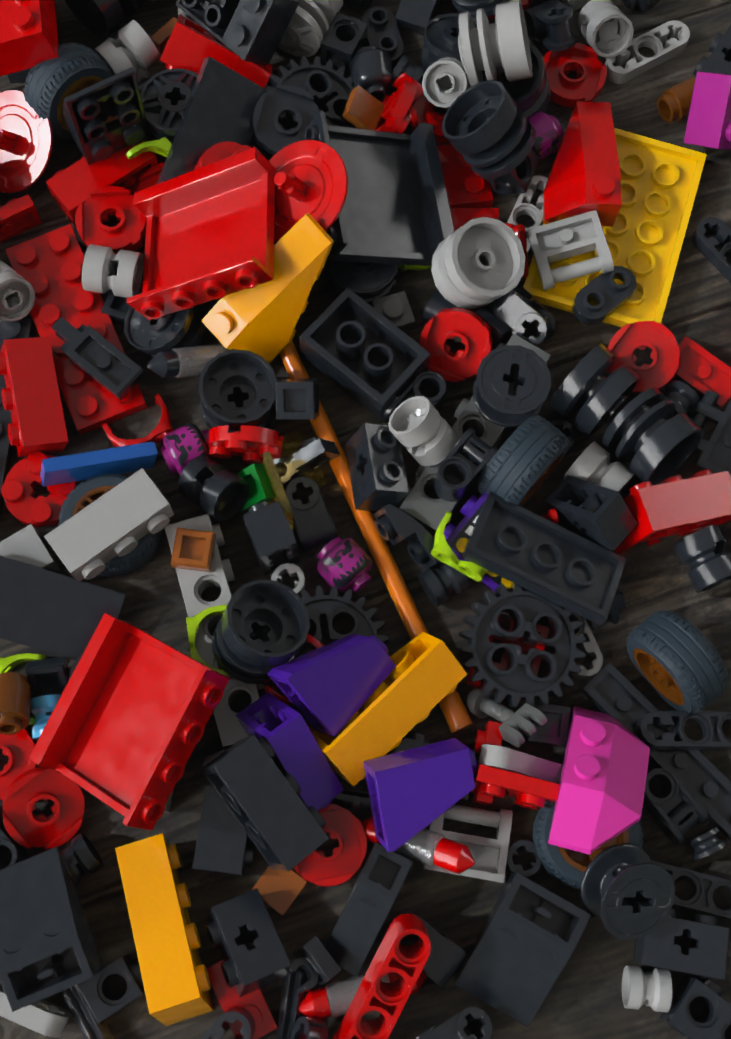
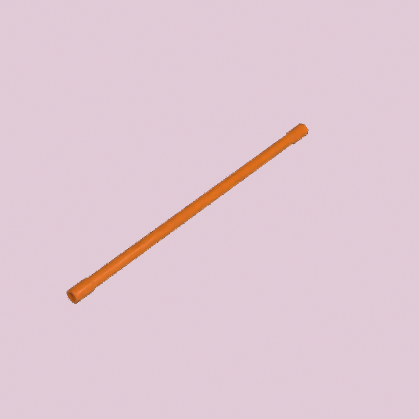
(452, 704)

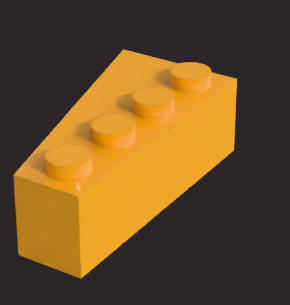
(420, 680)
(162, 930)

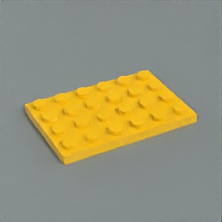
(648, 232)

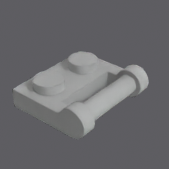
(568, 239)
(488, 853)

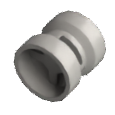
(646, 988)

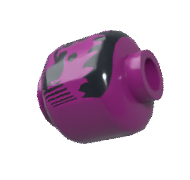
(548, 134)
(183, 446)
(344, 565)

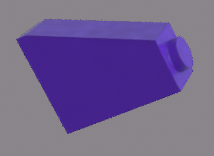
(334, 680)
(294, 747)
(416, 788)

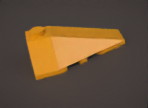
(267, 315)

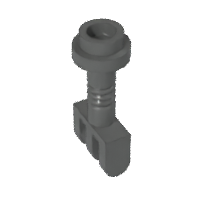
(513, 722)

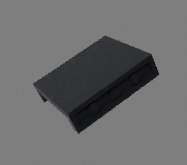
(394, 195)

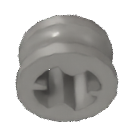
(292, 571)

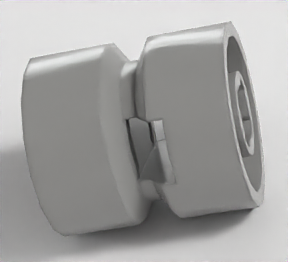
(605, 28)
(130, 49)
(445, 81)
(100, 267)
(15, 294)
(422, 431)
(596, 468)

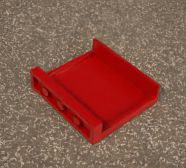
(207, 234)
(129, 720)

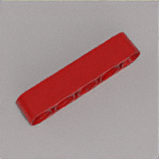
(382, 996)

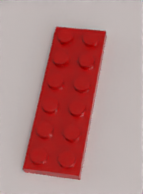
(54, 270)

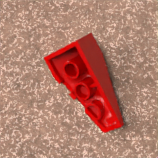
(586, 168)

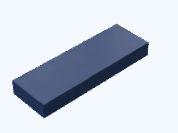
(99, 462)

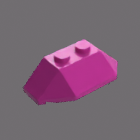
(598, 782)

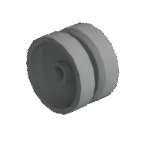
(478, 263)

